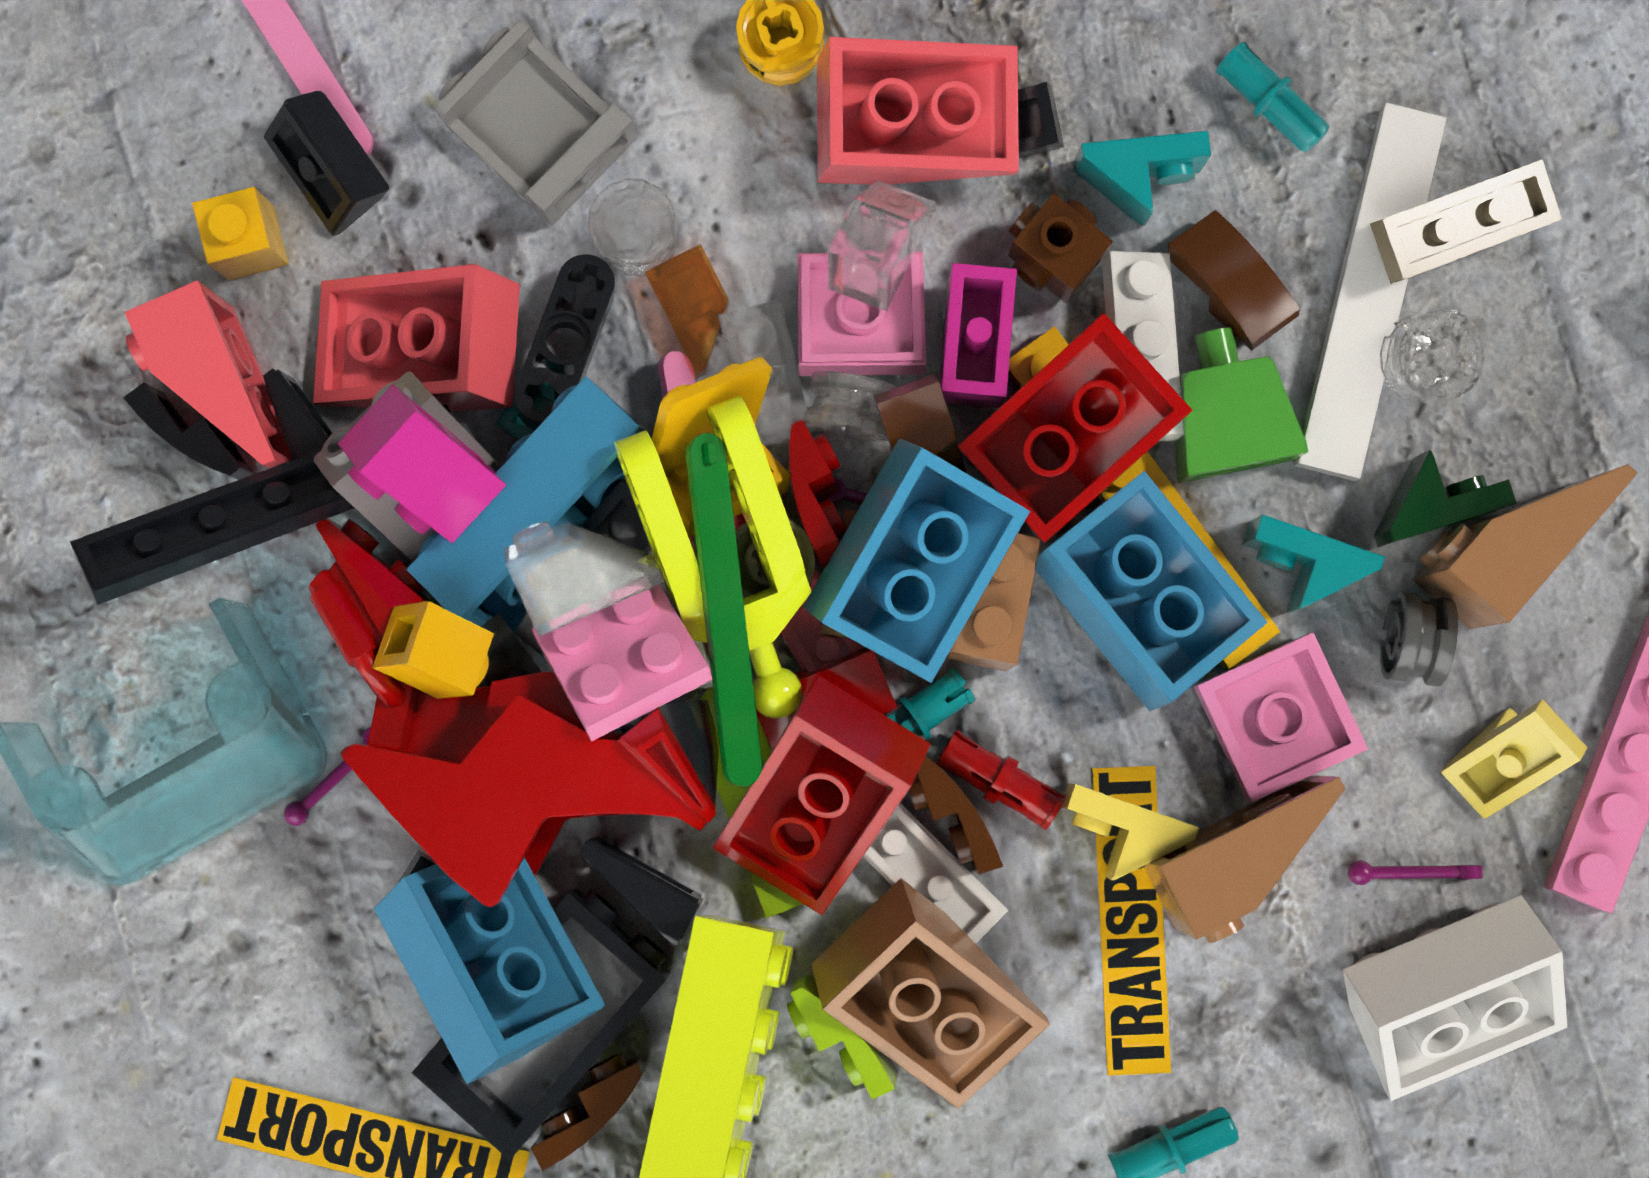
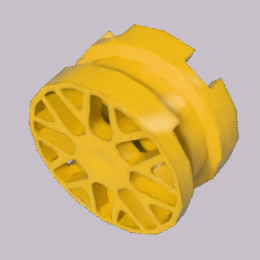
(780, 39)

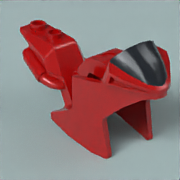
(501, 768)

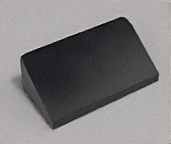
(325, 160)

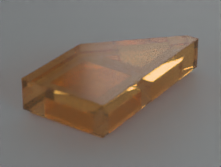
(691, 303)

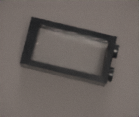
(522, 1094)

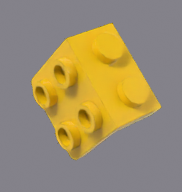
(685, 414)

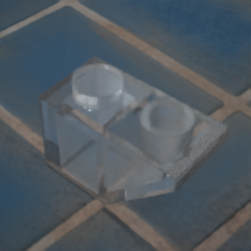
(877, 243)

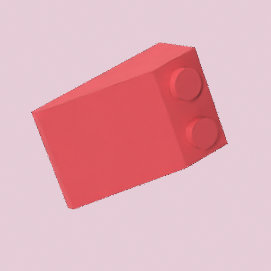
(915, 111)
(439, 323)
(203, 355)

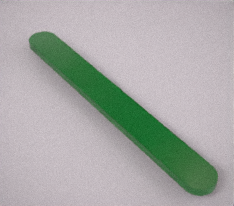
(723, 609)

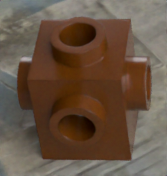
(1054, 267)

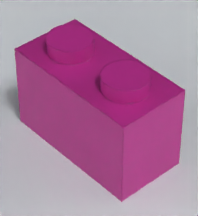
(977, 335)
(419, 465)

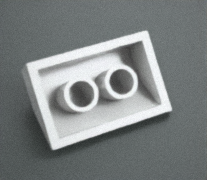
(1458, 996)

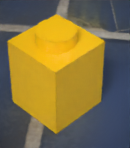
(240, 233)
(434, 650)

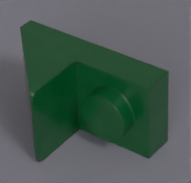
(1423, 505)

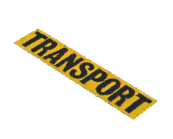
(1132, 943)
(355, 1138)

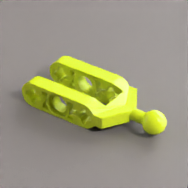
(766, 612)

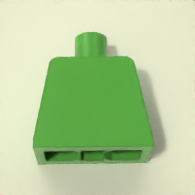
(1237, 414)

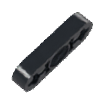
(564, 295)

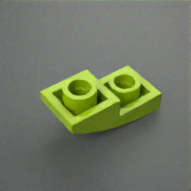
(859, 1058)

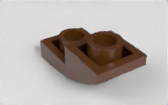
(1235, 277)
(920, 417)
(942, 798)
(602, 1098)

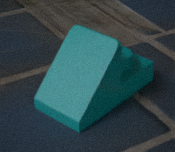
(1124, 167)
(1324, 562)

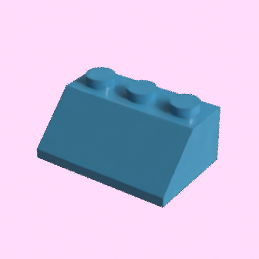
(915, 559)
(1148, 593)
(488, 974)

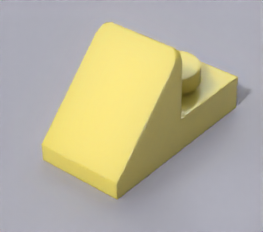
(1513, 757)
(1142, 832)

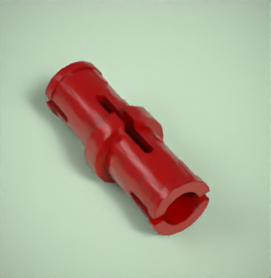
(1001, 780)

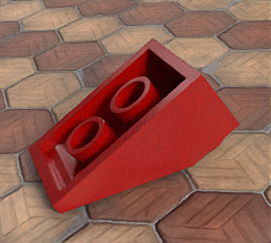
(1075, 427)
(822, 795)

